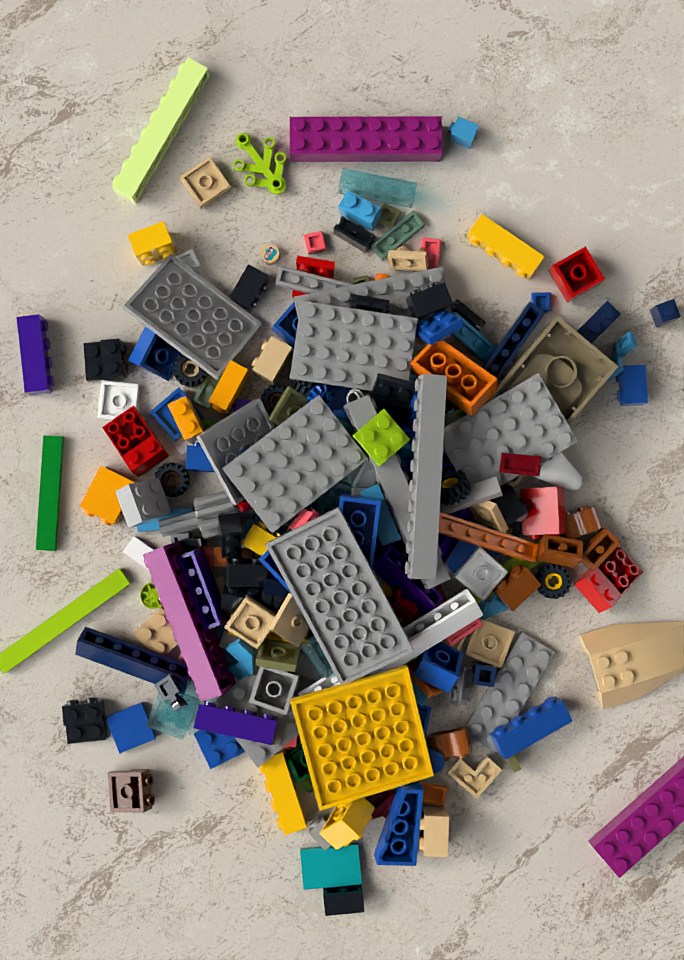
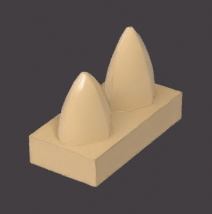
(408, 260)

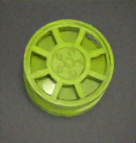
(150, 596)

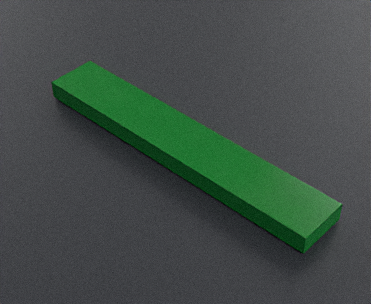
(49, 493)

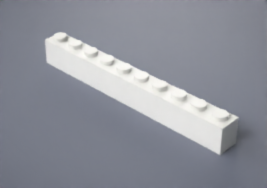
(424, 633)

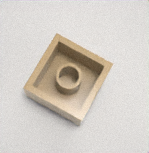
(272, 360)
(434, 831)

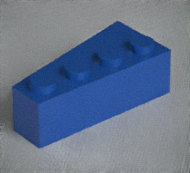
(401, 828)

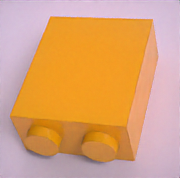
(229, 388)
(186, 419)
(102, 498)

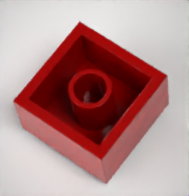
(576, 274)

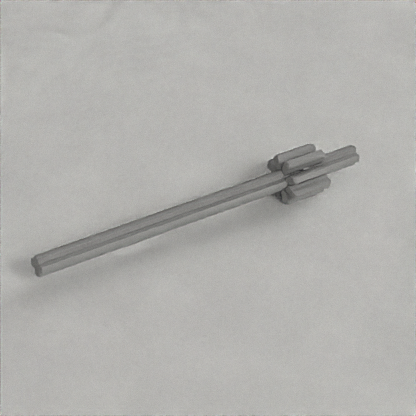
(207, 513)

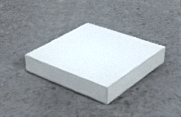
(117, 398)
(480, 573)

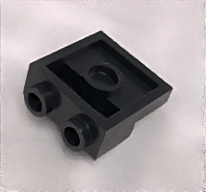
(105, 360)
(392, 395)
(84, 720)

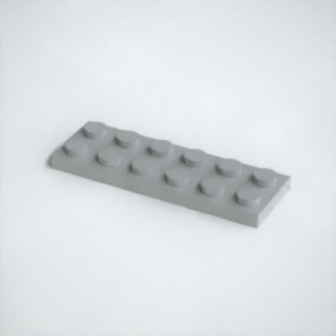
(511, 688)

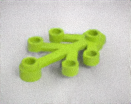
(261, 166)

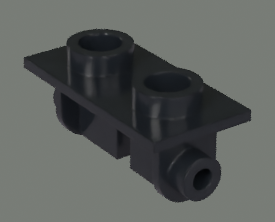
(369, 303)
(466, 313)

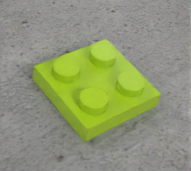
(381, 437)

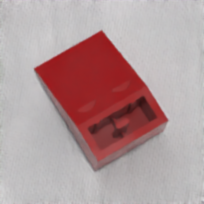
(135, 441)
(608, 580)

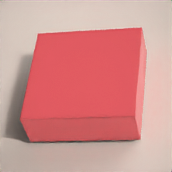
(315, 242)

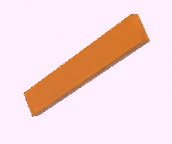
(487, 538)

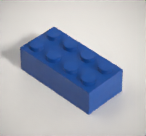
(363, 518)

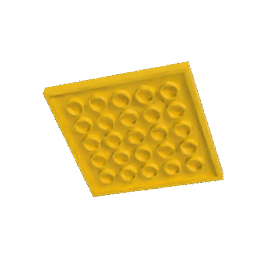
(362, 737)

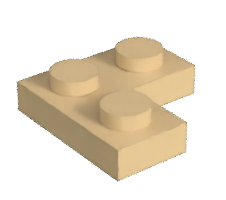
(476, 779)

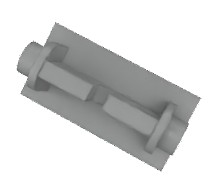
(459, 693)

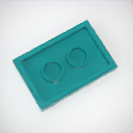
(330, 867)

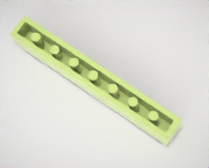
(161, 130)

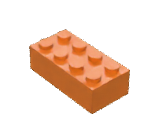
(467, 382)

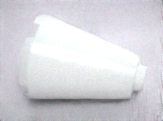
(560, 473)

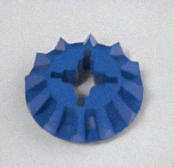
(324, 392)

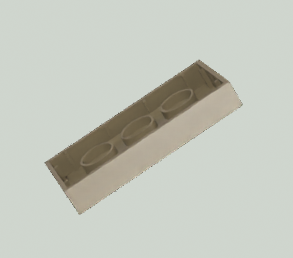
(567, 366)

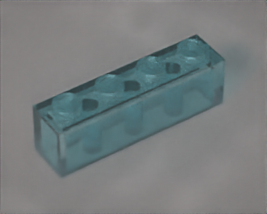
(378, 187)

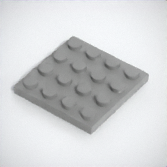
(232, 434)

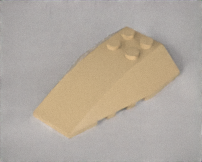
(634, 658)

